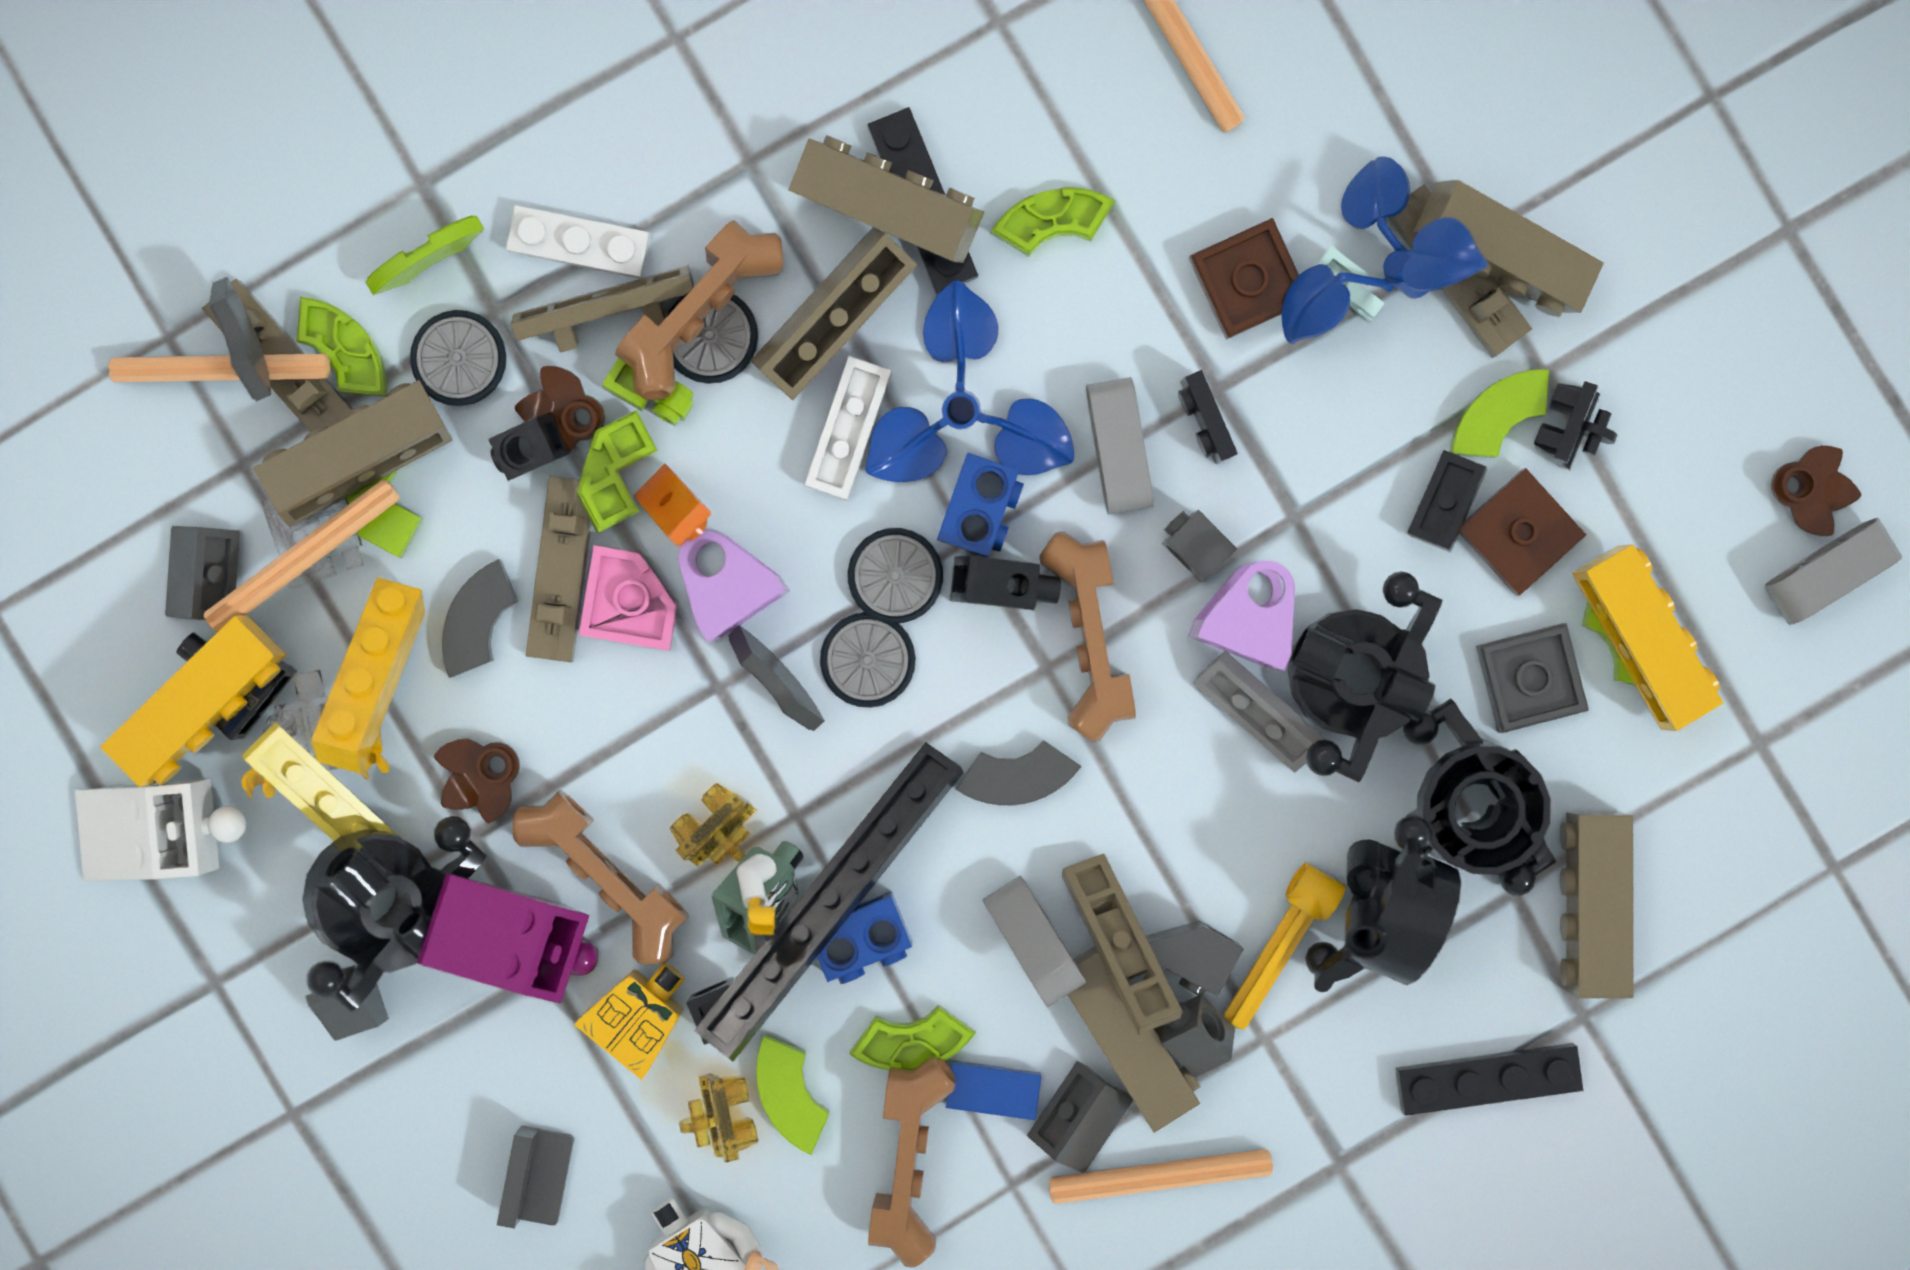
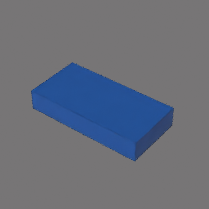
(994, 1090)

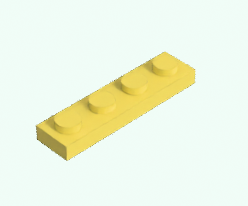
(310, 785)

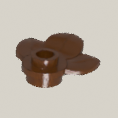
(563, 397)
(1819, 490)
(473, 779)

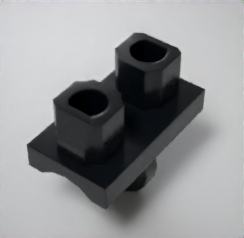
(1580, 406)

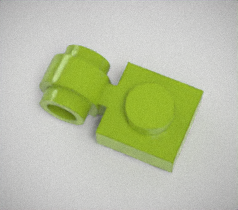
(671, 409)

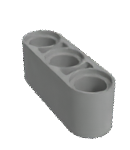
(1119, 445)
(1833, 571)
(1034, 941)

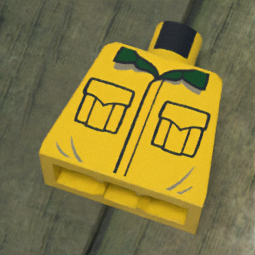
(635, 1018)

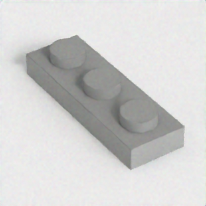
(1258, 710)

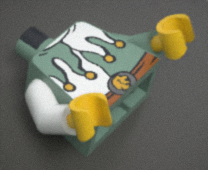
(757, 895)

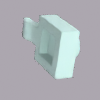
(1361, 300)

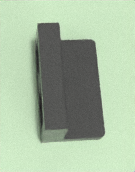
(200, 569)
(1079, 1118)
(535, 1177)

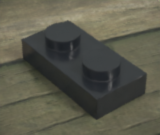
(1198, 400)
(1447, 501)

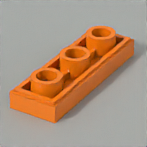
(673, 506)

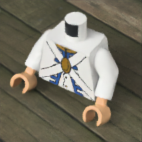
(703, 1242)

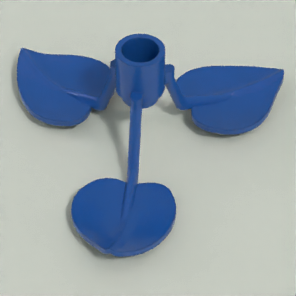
(1440, 254)
(906, 445)

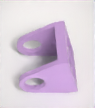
(731, 595)
(1243, 627)

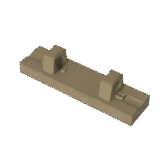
(564, 314)
(1493, 319)
(311, 400)
(559, 574)
(1121, 943)

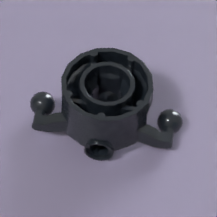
(1403, 685)
(1508, 829)
(351, 875)
(1396, 911)

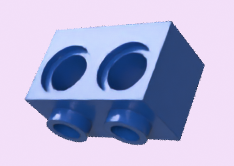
(968, 502)
(865, 947)

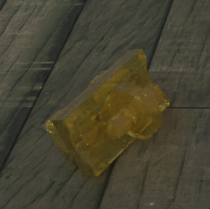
(719, 833)
(725, 1135)

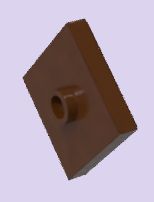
(1246, 277)
(1521, 532)

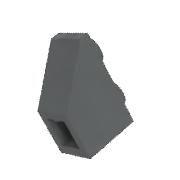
(1197, 955)
(343, 1023)

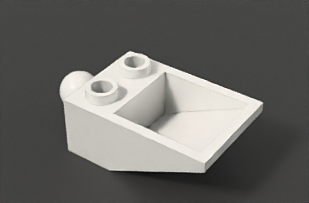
(153, 830)

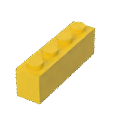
(1648, 637)
(368, 676)
(194, 701)

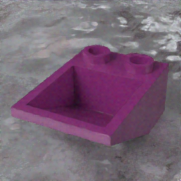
(507, 939)

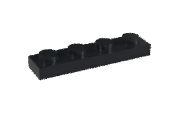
(902, 144)
(1489, 1079)

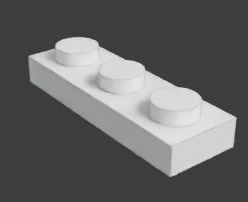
(578, 242)
(848, 428)

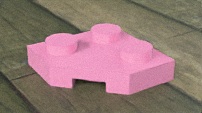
(627, 601)

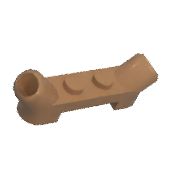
(651, 347)
(1108, 696)
(561, 825)
(893, 1219)

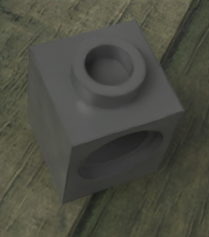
(1198, 544)
(1200, 1037)

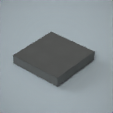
(1532, 678)

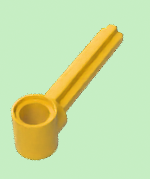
(1311, 896)

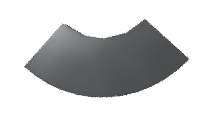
(242, 342)
(473, 617)
(776, 678)
(1018, 779)

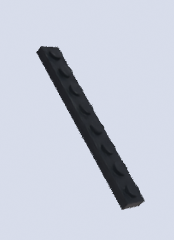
(828, 902)

